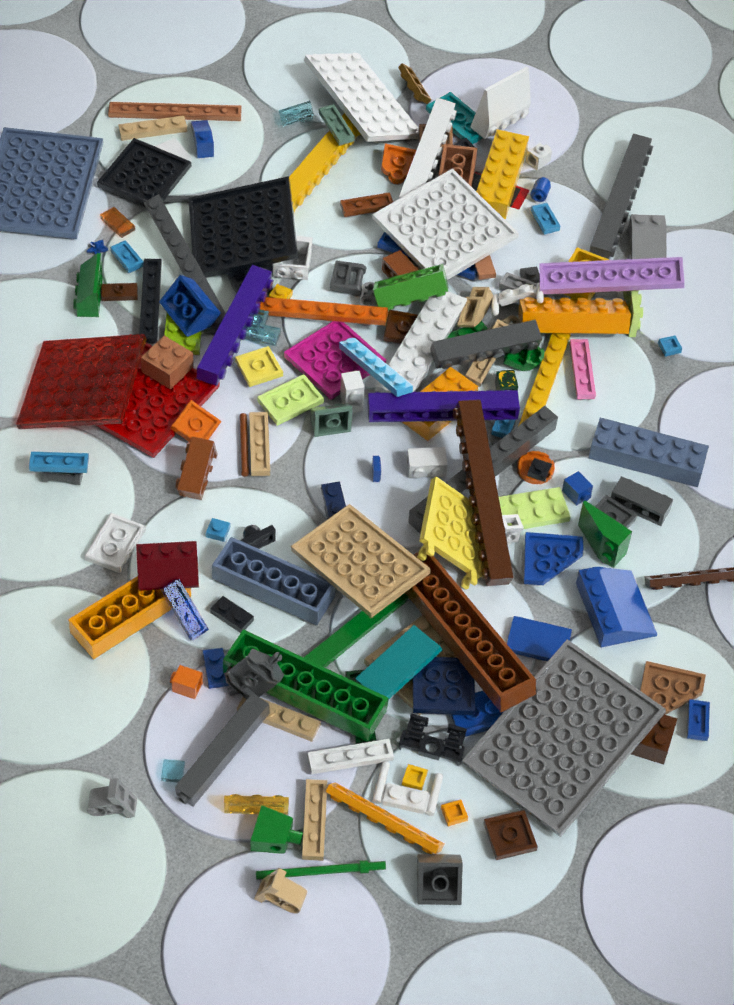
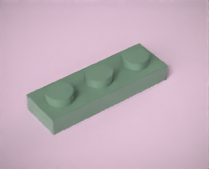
(336, 124)

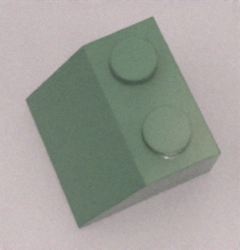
(331, 419)

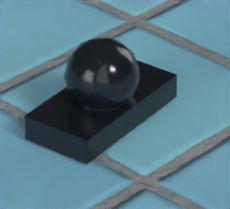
(259, 538)

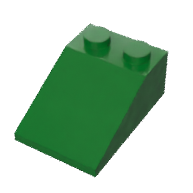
(604, 534)

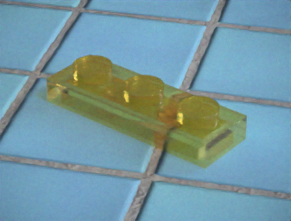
(251, 804)

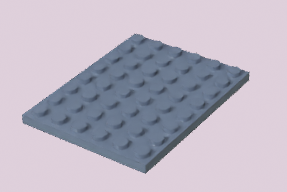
(45, 181)

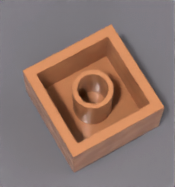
(167, 362)

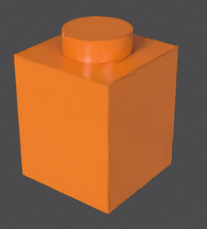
(186, 681)

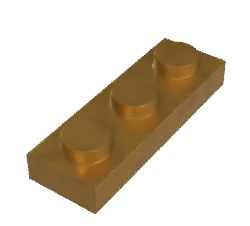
(414, 84)

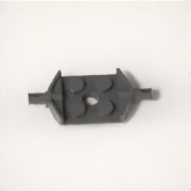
(260, 668)

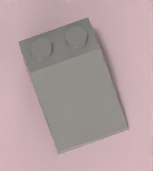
(647, 236)

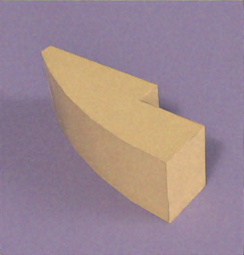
(475, 307)

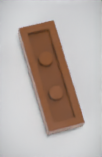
(365, 204)

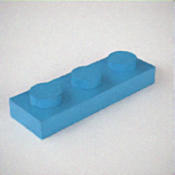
(59, 462)

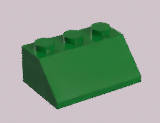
(89, 287)

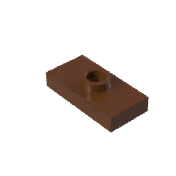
(119, 292)

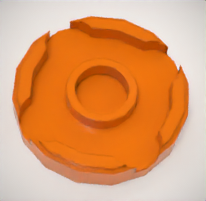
(525, 462)

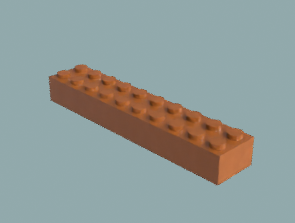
(471, 638)

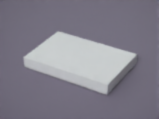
(115, 543)

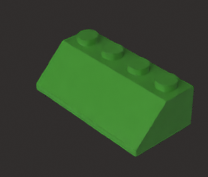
(411, 287)

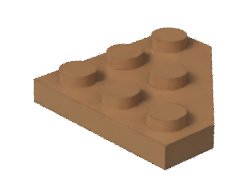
(671, 685)

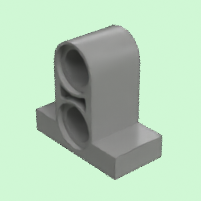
(112, 800)

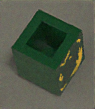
(506, 380)

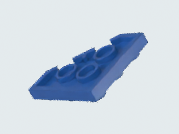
(549, 555)

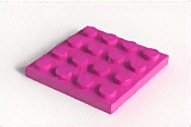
(323, 361)

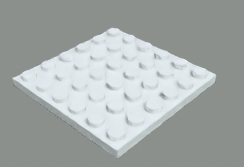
(445, 225)

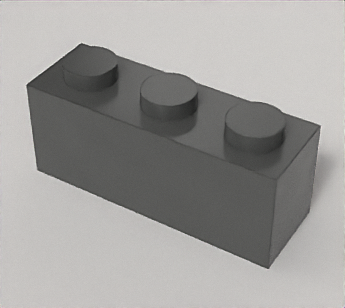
(642, 500)

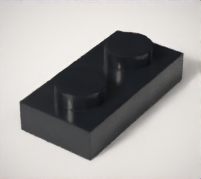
(232, 614)

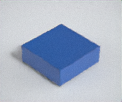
(376, 468)

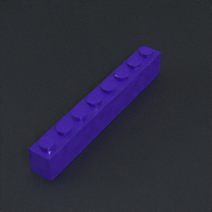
(234, 325)
(440, 405)

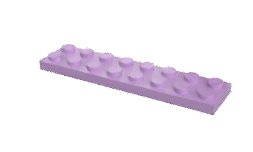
(611, 275)

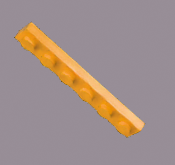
(391, 822)

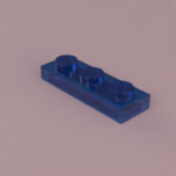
(184, 609)

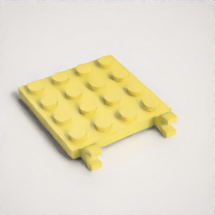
(450, 531)

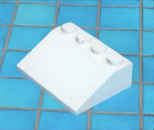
(503, 104)

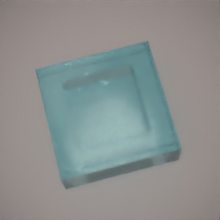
(172, 770)

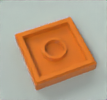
(195, 422)

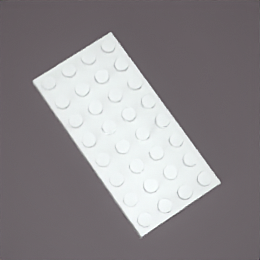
(362, 97)

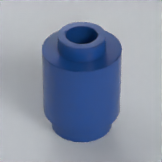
(540, 189)

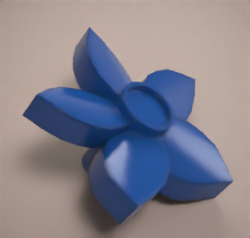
(97, 247)

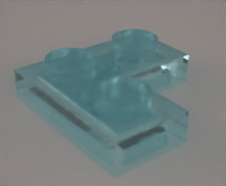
(261, 332)

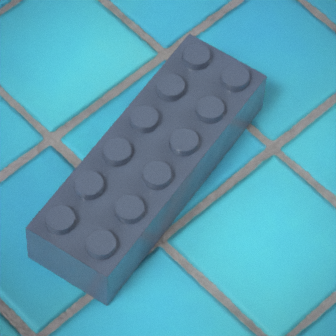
(648, 452)
(273, 580)

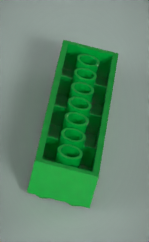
(316, 688)

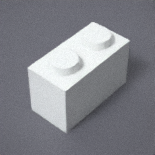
(352, 390)
(426, 462)

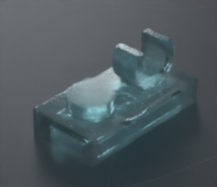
(296, 113)

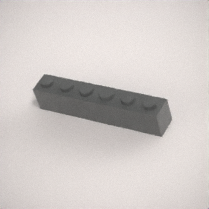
(485, 344)

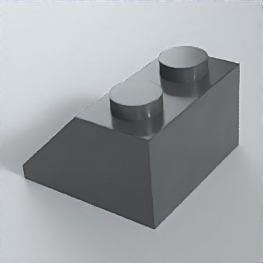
(439, 879)

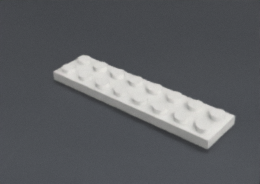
(432, 324)

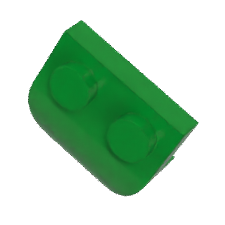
(525, 359)

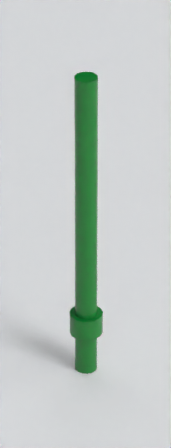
(362, 867)

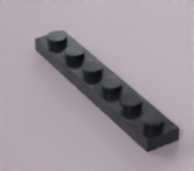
(150, 299)

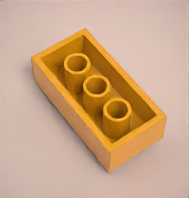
(448, 381)

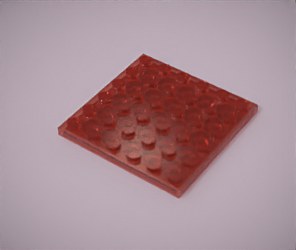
(82, 382)

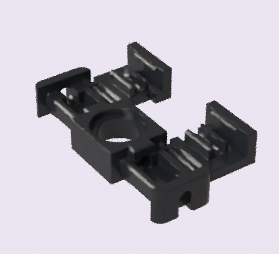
(449, 750)

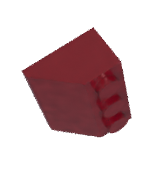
(165, 562)

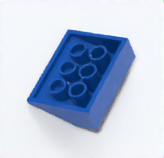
(614, 605)

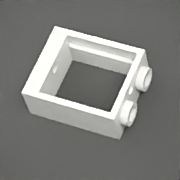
(304, 246)

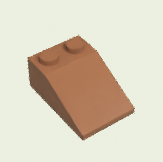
(461, 159)

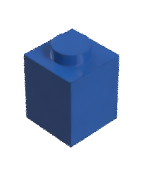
(577, 488)

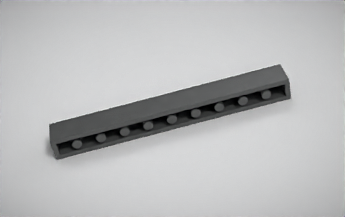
(621, 195)
(502, 454)

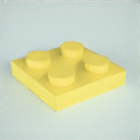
(259, 366)

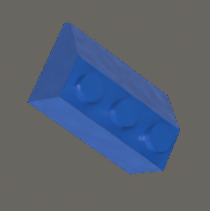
(189, 306)

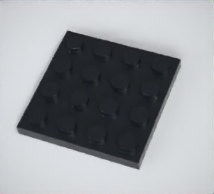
(143, 172)

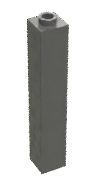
(222, 750)

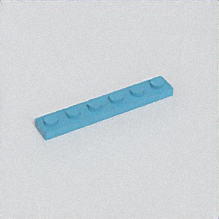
(376, 367)

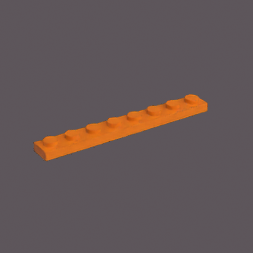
(325, 311)

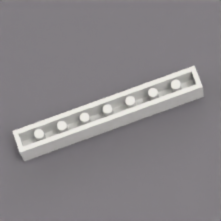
(430, 146)

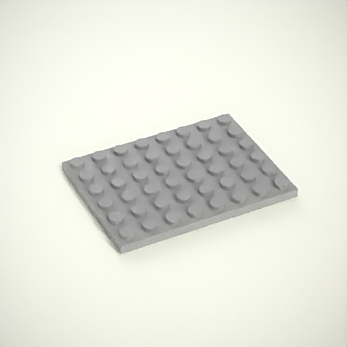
(565, 739)

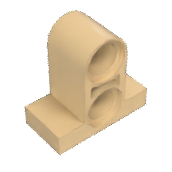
(281, 892)

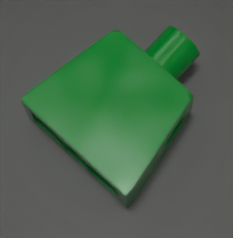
(273, 832)

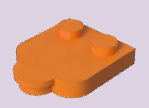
(396, 162)

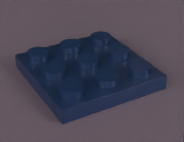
(444, 688)

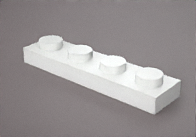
(350, 756)

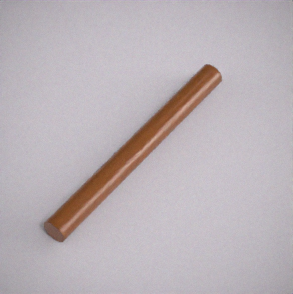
(244, 445)

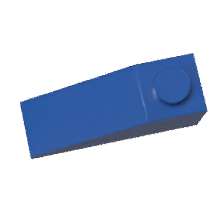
(203, 139)

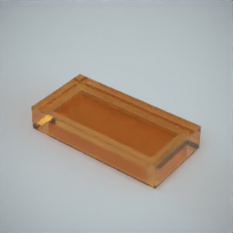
(117, 222)

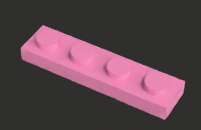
(582, 369)

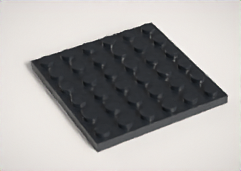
(243, 227)

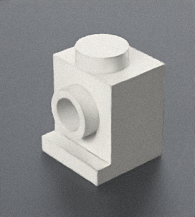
(541, 153)
(512, 532)

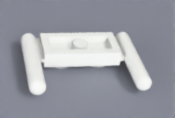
(512, 296)
(405, 797)

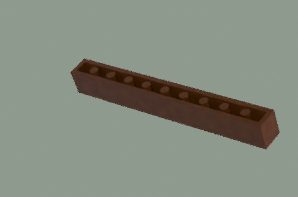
(483, 493)

